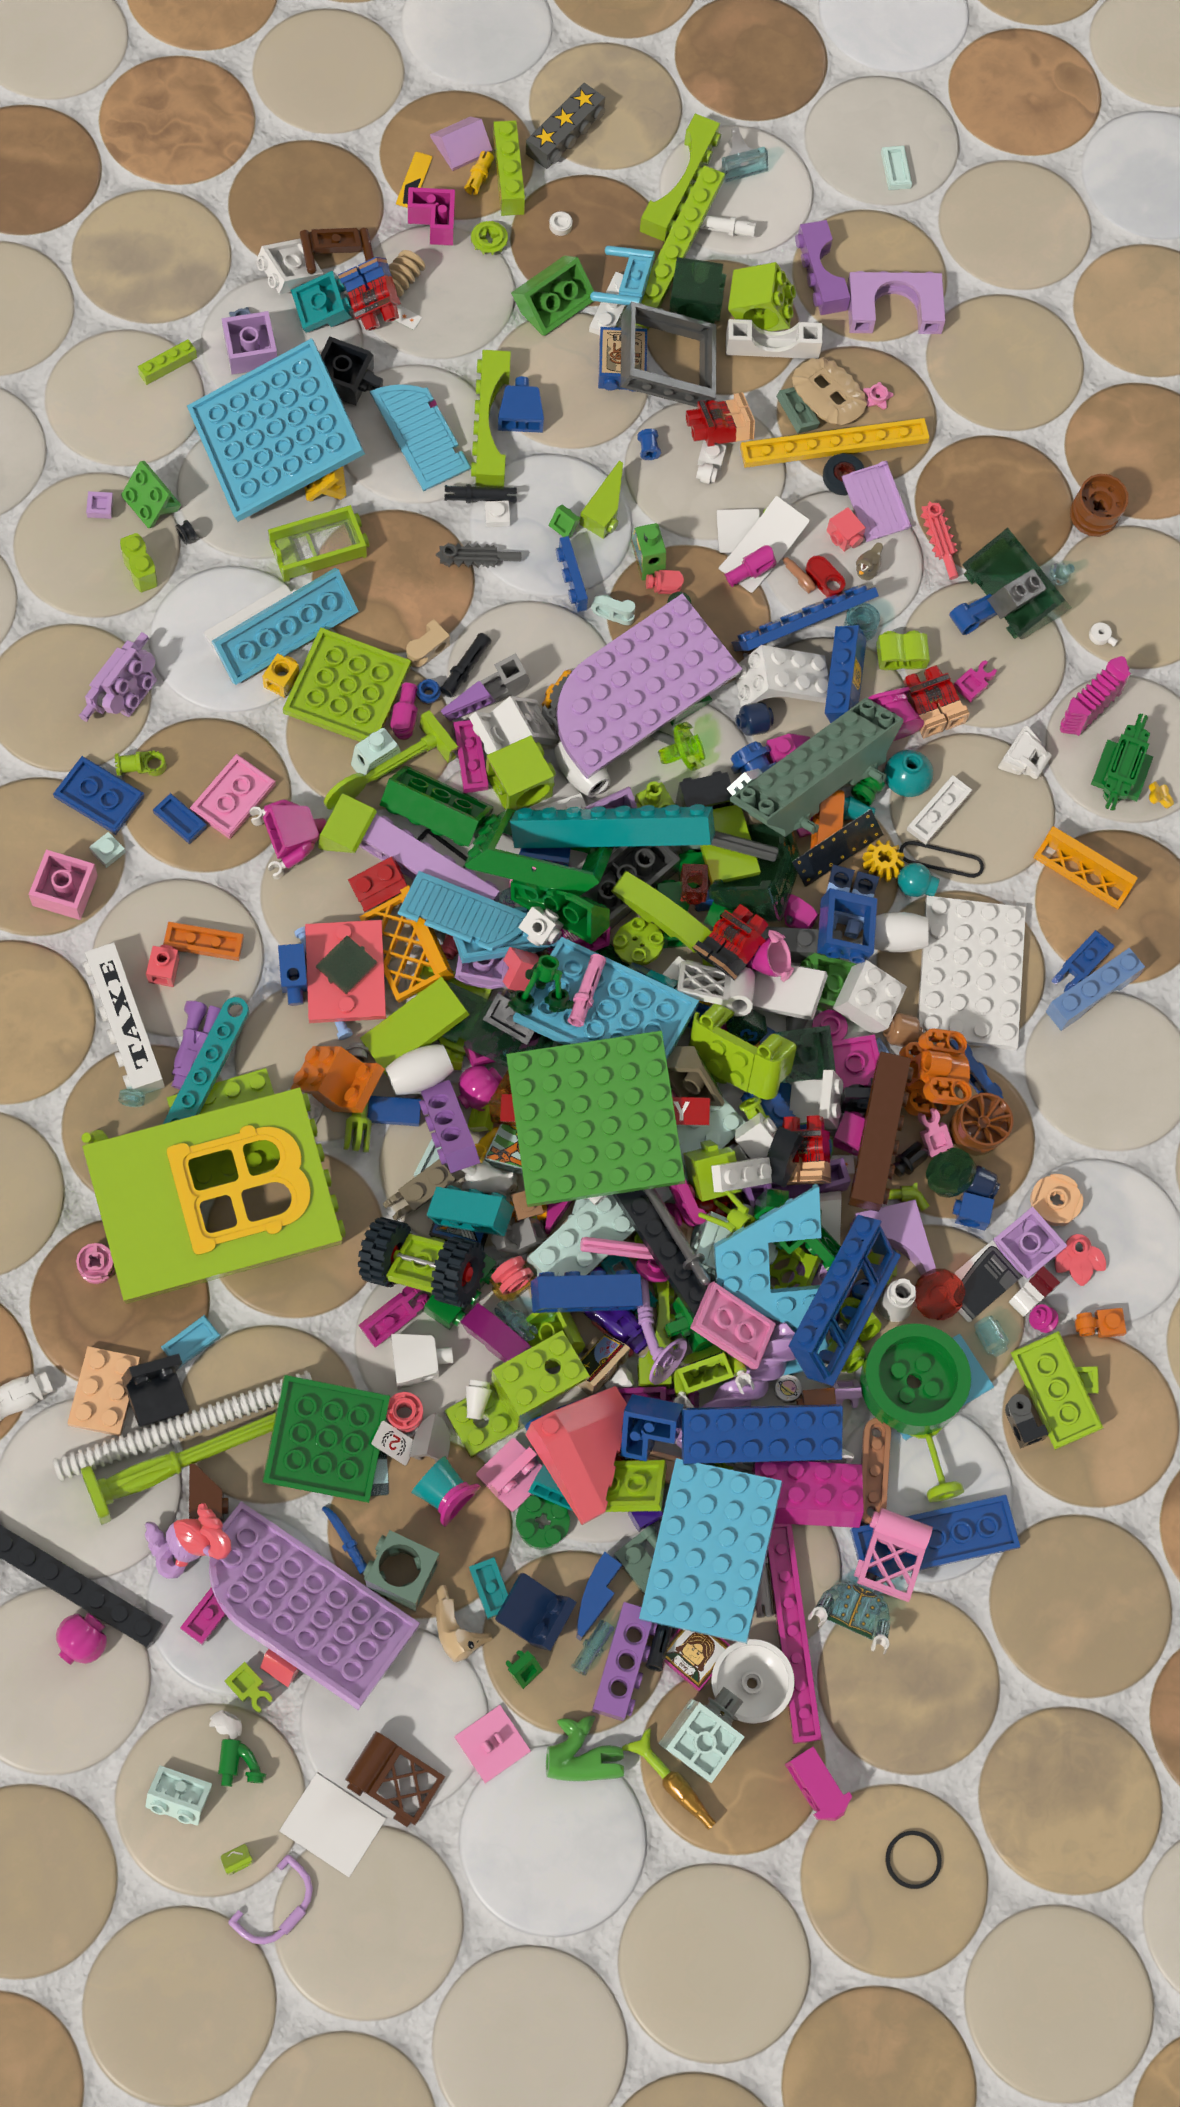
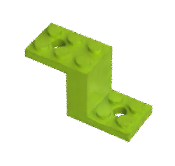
(519, 1392)

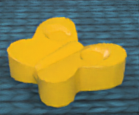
(1160, 794)

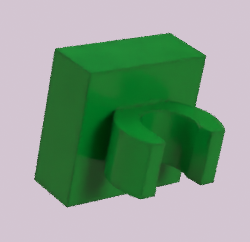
(524, 1669)

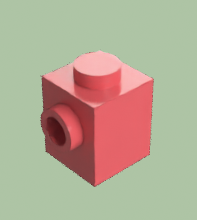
(846, 530)
(163, 965)

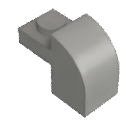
(509, 679)
(520, 1238)

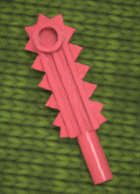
(940, 537)

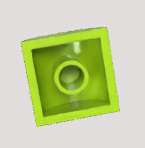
(552, 1323)

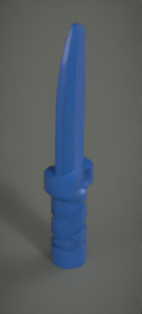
(349, 1543)

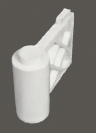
(735, 994)

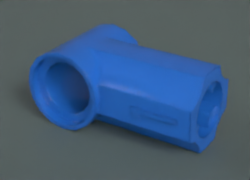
(970, 616)

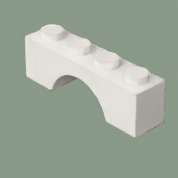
(800, 341)

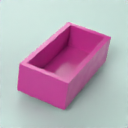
(816, 1492)

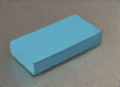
(192, 1340)

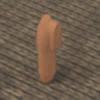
(804, 579)

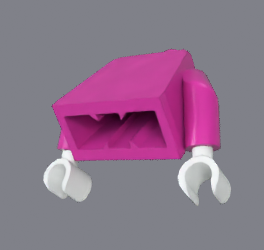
(290, 831)

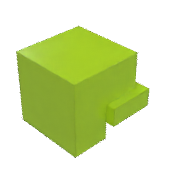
(699, 1169)

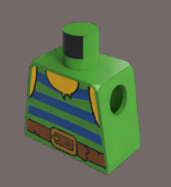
(648, 544)

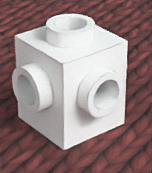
(541, 926)

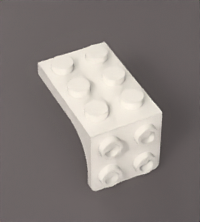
(782, 673)

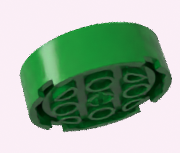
(932, 1359)

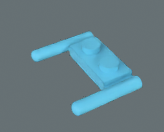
(634, 278)

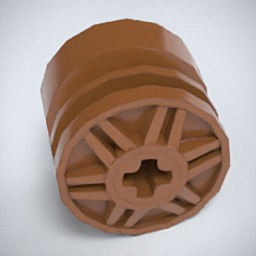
(1102, 494)

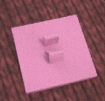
(492, 1744)

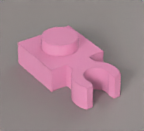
(936, 1136)

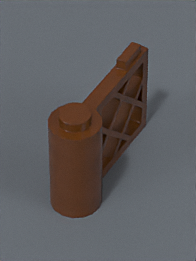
(373, 1767)

